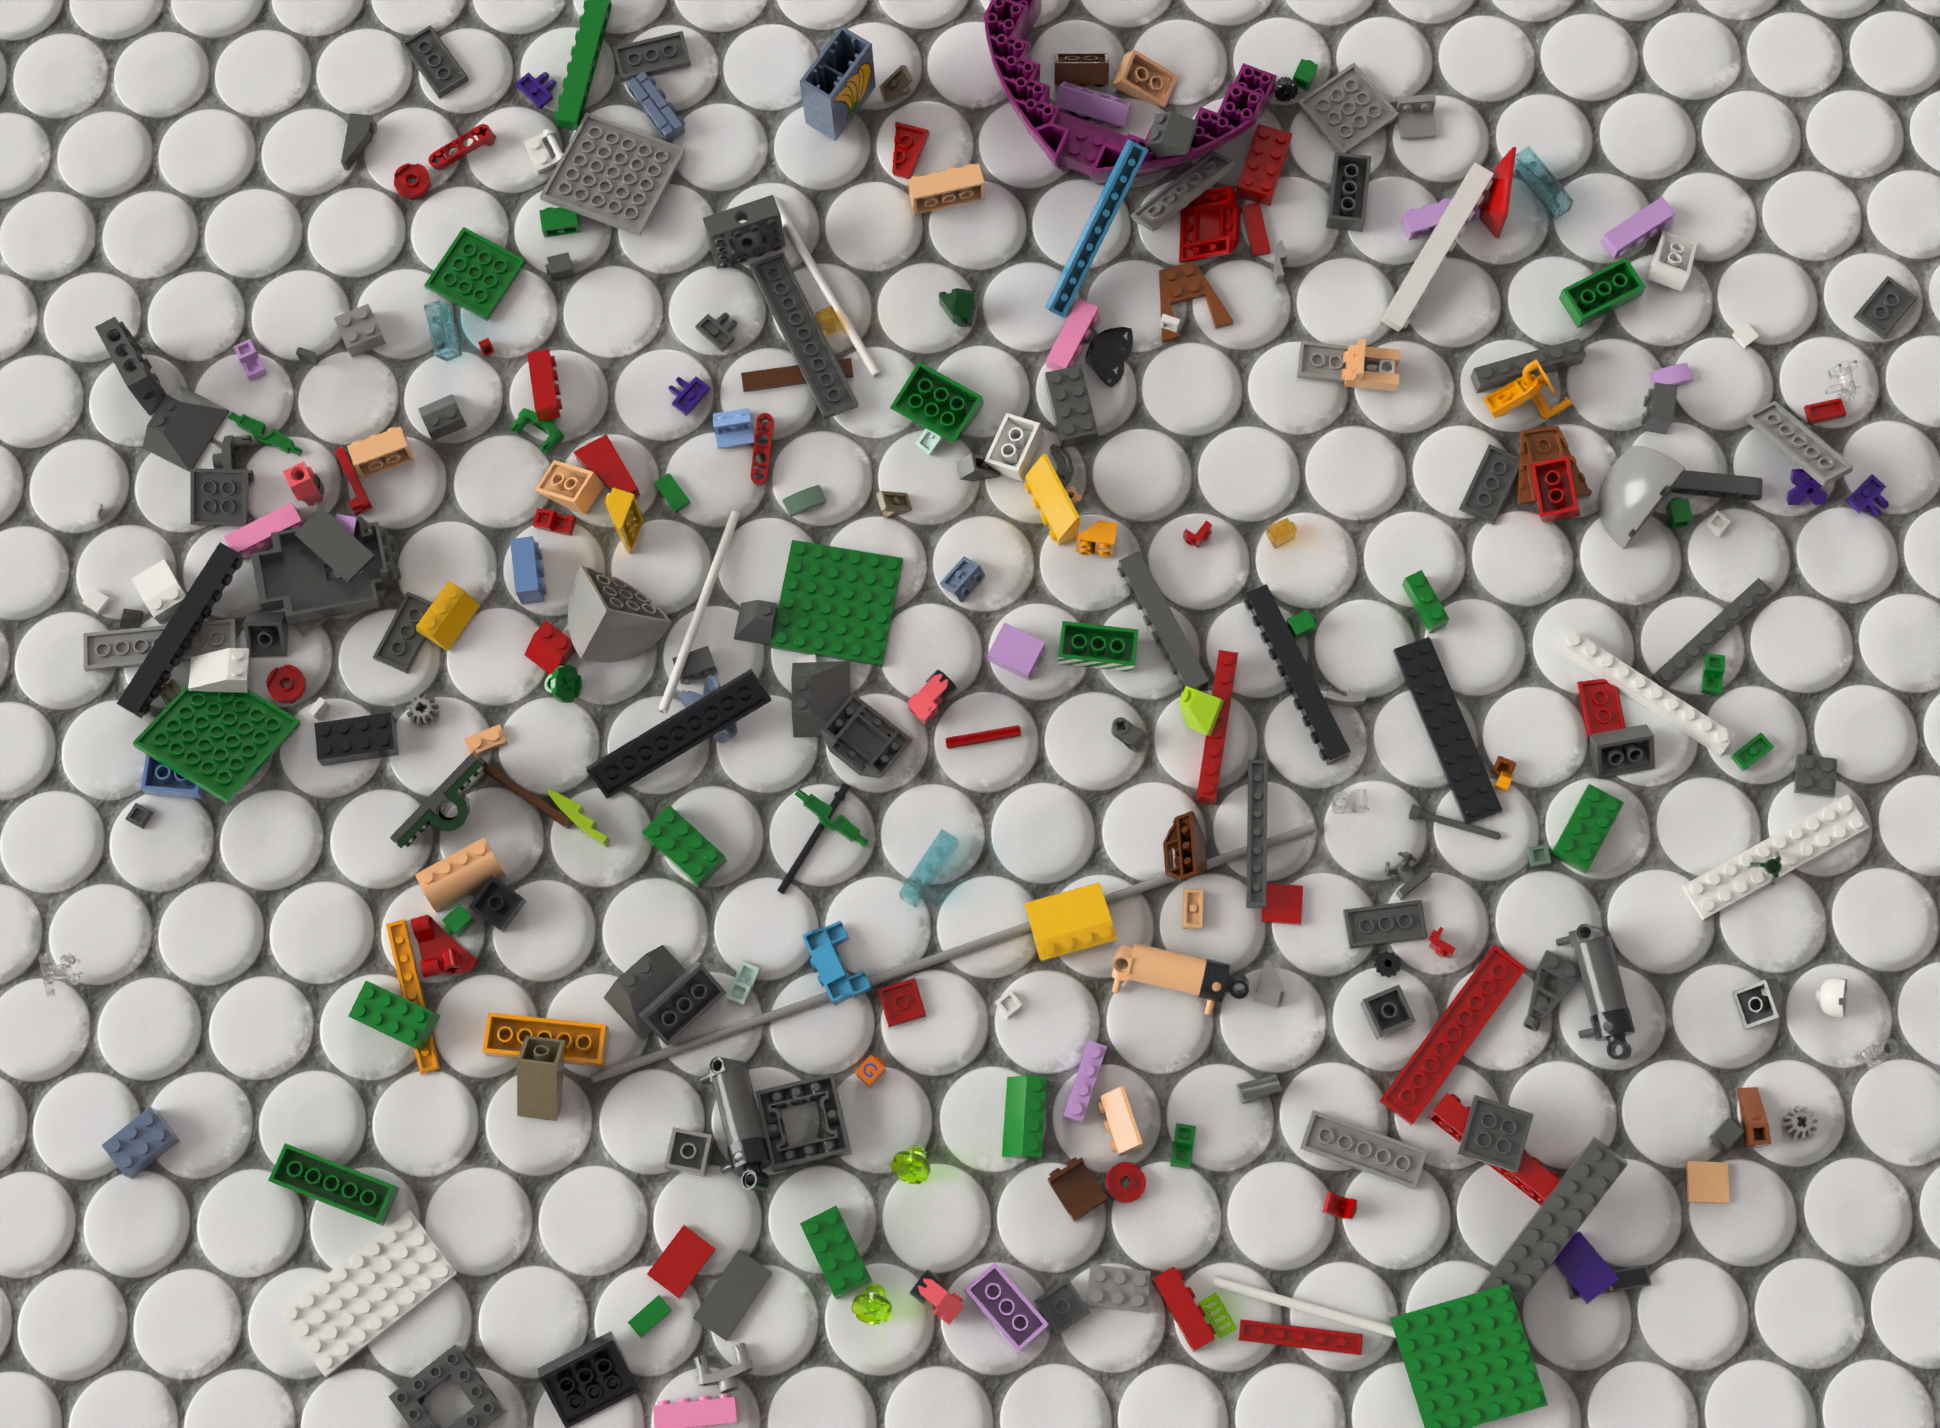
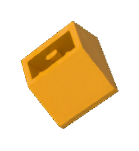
(1098, 539)

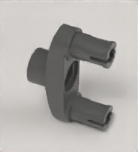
(226, 459)

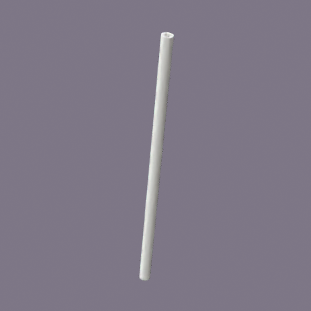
(828, 293)
(698, 613)
(1303, 1306)

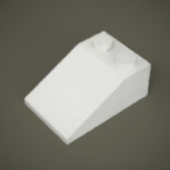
(1672, 261)
(160, 591)
(220, 671)

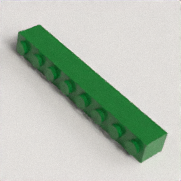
(583, 63)

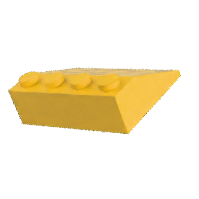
(1052, 501)
(1070, 921)

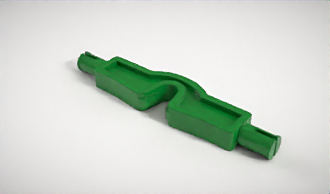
(273, 438)
(823, 810)

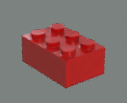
(1555, 489)

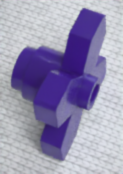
(1805, 487)

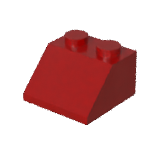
(549, 648)

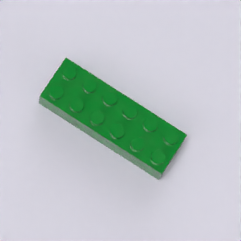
(334, 1184)

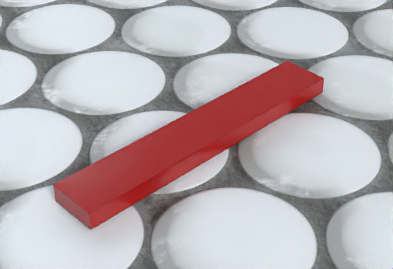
(1300, 1337)

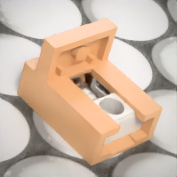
(1375, 360)

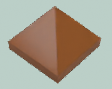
(1503, 764)

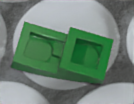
(1713, 674)
(1183, 1146)

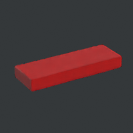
(1255, 229)

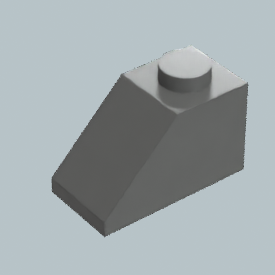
(974, 468)

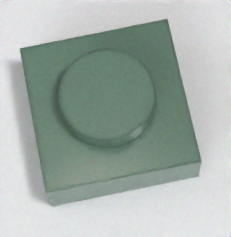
(1539, 855)

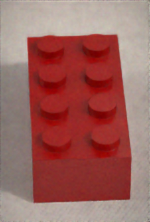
(1264, 164)

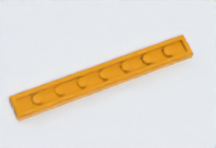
(411, 986)

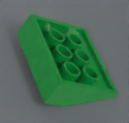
(937, 403)

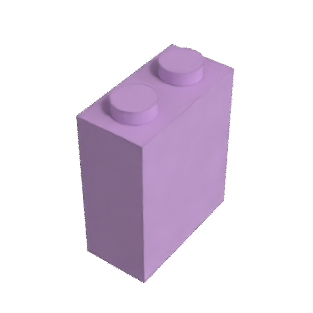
(1016, 651)

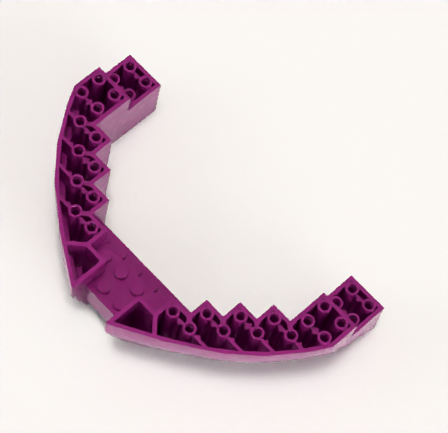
(1085, 145)

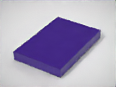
(1584, 1268)

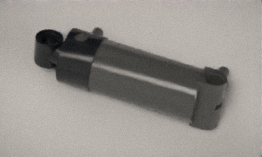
(1603, 988)
(740, 1122)

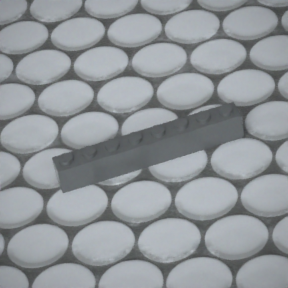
(1162, 622)

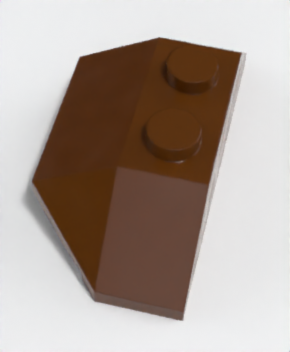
(1184, 848)

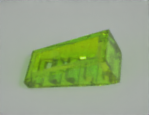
(1209, 1299)

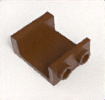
(1076, 1188)

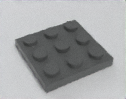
(219, 497)
(1495, 1133)

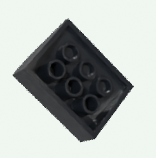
(588, 1379)

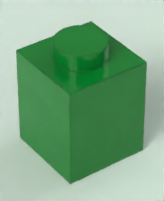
(1305, 74)
(1679, 512)
(1302, 624)
(458, 921)

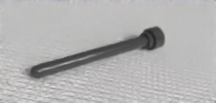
(1418, 813)

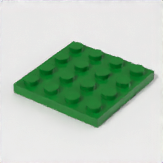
(475, 273)

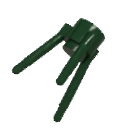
(1771, 866)

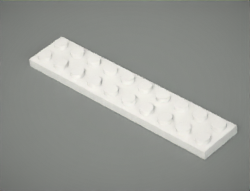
(1796, 847)

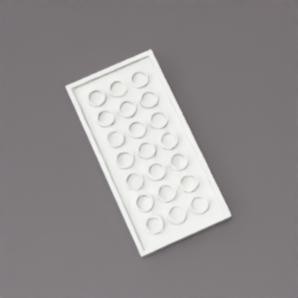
(368, 1293)

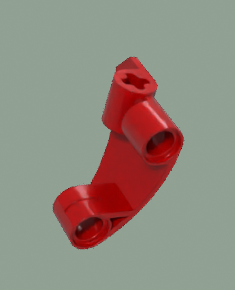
(439, 950)

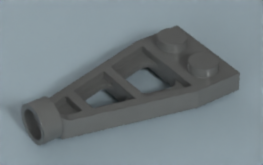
(1558, 968)

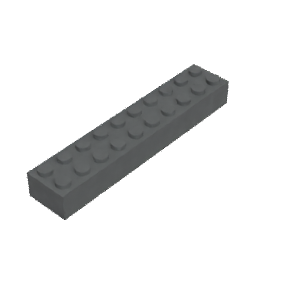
(1556, 1220)

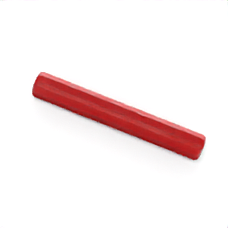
(984, 736)

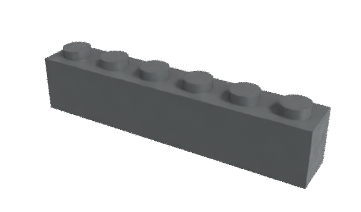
(1507, 370)

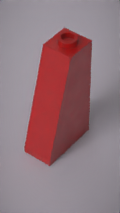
(605, 462)

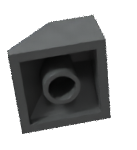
(756, 622)
(1759, 1002)

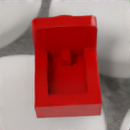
(1203, 533)
(1441, 948)
(1340, 1206)

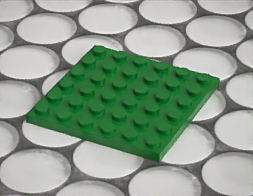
(837, 603)
(217, 738)
(1469, 1360)

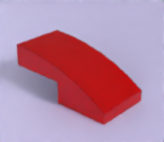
(554, 522)

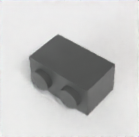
(698, 665)

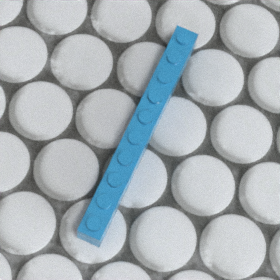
(1096, 228)

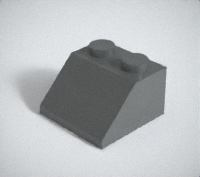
(1171, 134)
(442, 417)
(266, 633)

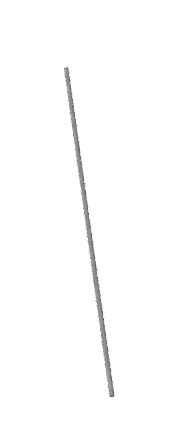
(917, 965)

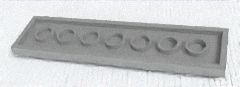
(131, 646)

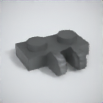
(715, 333)

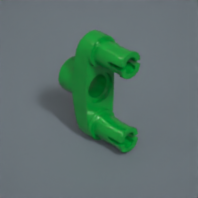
(528, 416)

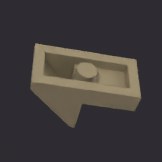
(897, 84)
(893, 503)

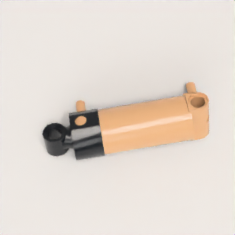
(1177, 972)

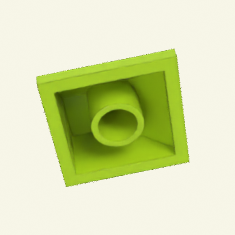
(1200, 710)

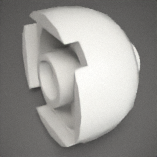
(1833, 997)

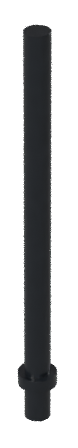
(839, 796)

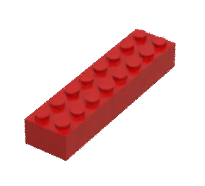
(1531, 1176)

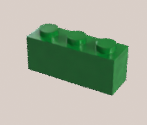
(1425, 601)

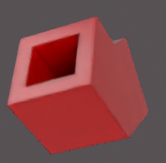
(484, 343)

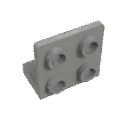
(1416, 116)

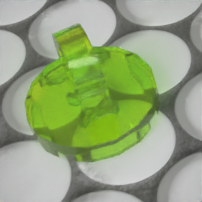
(911, 1166)
(872, 1307)

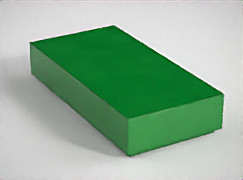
(672, 493)
(649, 1316)

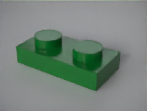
(1752, 751)

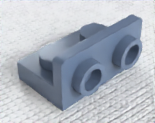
(963, 578)

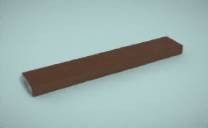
(783, 376)
(527, 796)

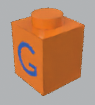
(871, 1070)

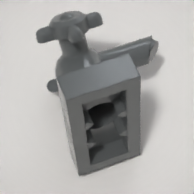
(1407, 874)

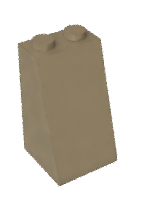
(540, 1078)

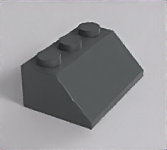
(1622, 751)

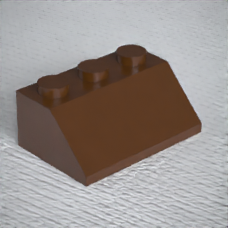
(1081, 68)

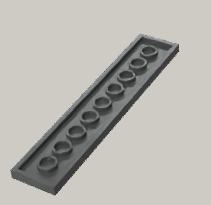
(804, 336)

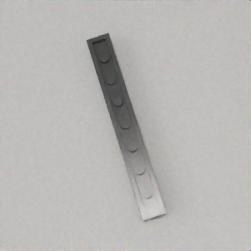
(1711, 634)
(1257, 834)

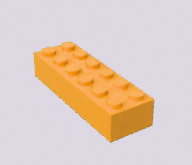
(584, 1041)

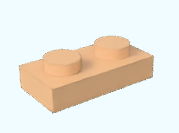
(486, 740)
(1192, 908)

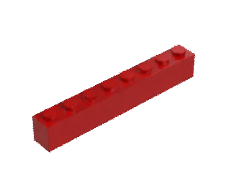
(1215, 743)

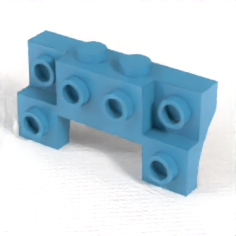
(830, 966)

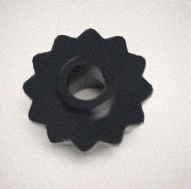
(1285, 89)
(1392, 959)

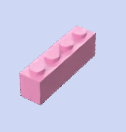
(1073, 335)
(257, 534)
(696, 1413)

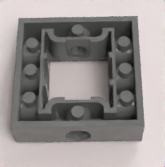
(761, 230)
(132, 367)
(797, 1093)
(455, 1363)

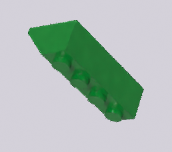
(1024, 1117)

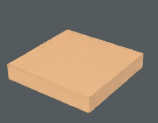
(1707, 1182)

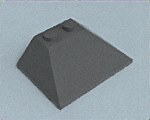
(183, 427)
(817, 694)
(864, 738)
(642, 985)

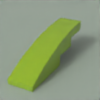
(575, 813)

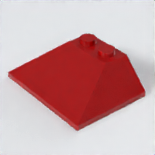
(1496, 199)
(1209, 225)

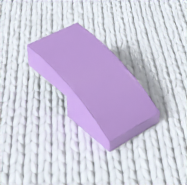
(250, 359)
(1672, 375)

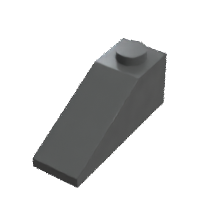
(357, 138)

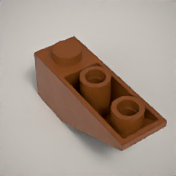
(1753, 1118)

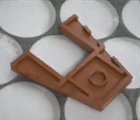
(1185, 284)
(1539, 446)

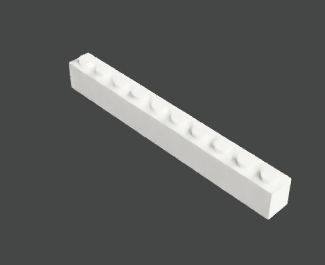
(1436, 247)
(1645, 692)

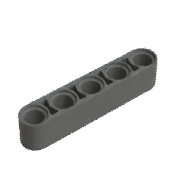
(1719, 485)

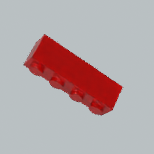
(544, 385)
(1183, 1308)

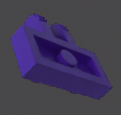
(534, 91)
(690, 396)
(1865, 494)

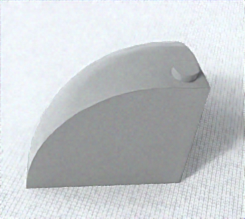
(1635, 490)
(611, 618)

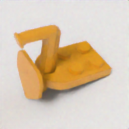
(1521, 390)

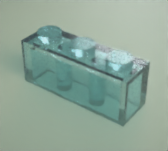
(442, 330)

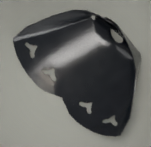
(1107, 353)

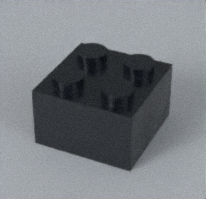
(497, 903)

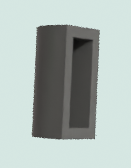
(1259, 1088)

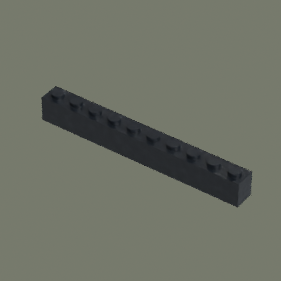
(180, 630)
(1296, 674)

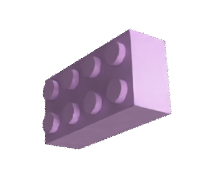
(1006, 1307)

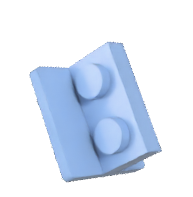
(733, 428)

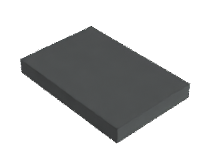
(1885, 307)

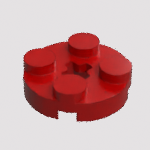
(412, 171)
(288, 694)
(1117, 1174)

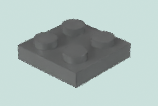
(1815, 775)
(1062, 1306)

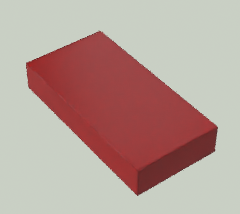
(1825, 411)

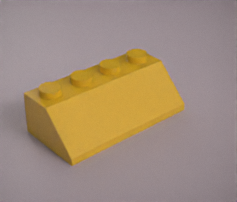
(625, 516)

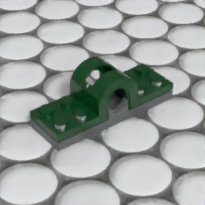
(430, 809)

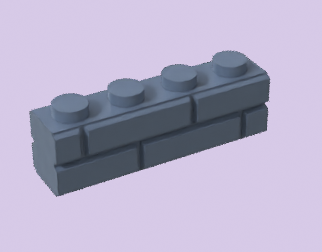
(656, 107)

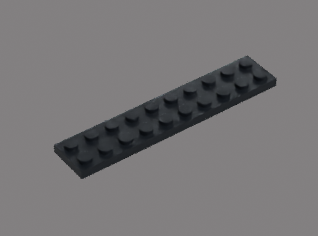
(1447, 730)
(678, 733)

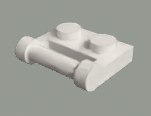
(539, 153)

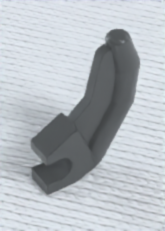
(1064, 467)

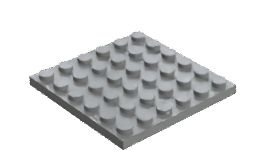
(613, 174)

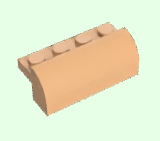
(459, 874)

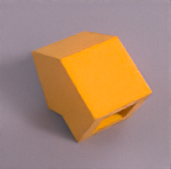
(1503, 781)

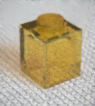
(828, 320)
(1281, 532)

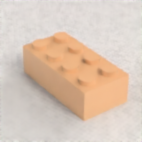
(946, 188)

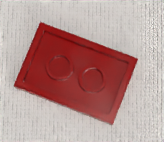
(1600, 706)
(681, 1261)

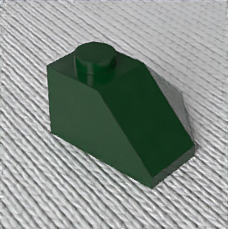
(959, 306)

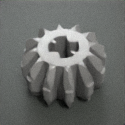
(430, 710)
(1793, 1118)

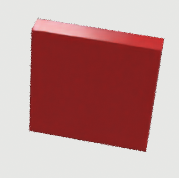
(1283, 904)
(901, 1002)

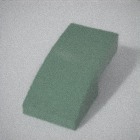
(803, 500)

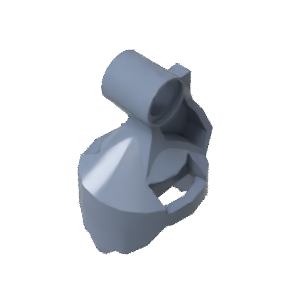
(689, 697)

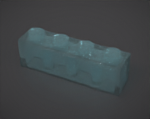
(1542, 183)
(928, 868)

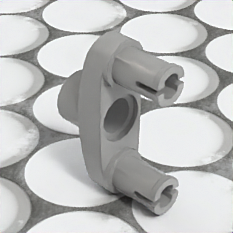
(726, 1377)

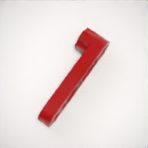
(483, 133)
(762, 449)
(360, 502)

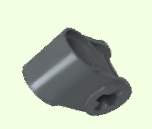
(1130, 735)

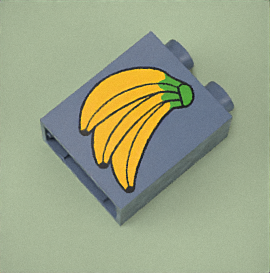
(838, 83)

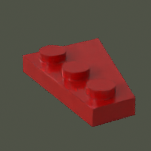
(908, 147)

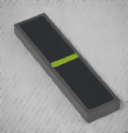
(1628, 1279)

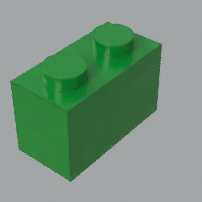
(558, 222)

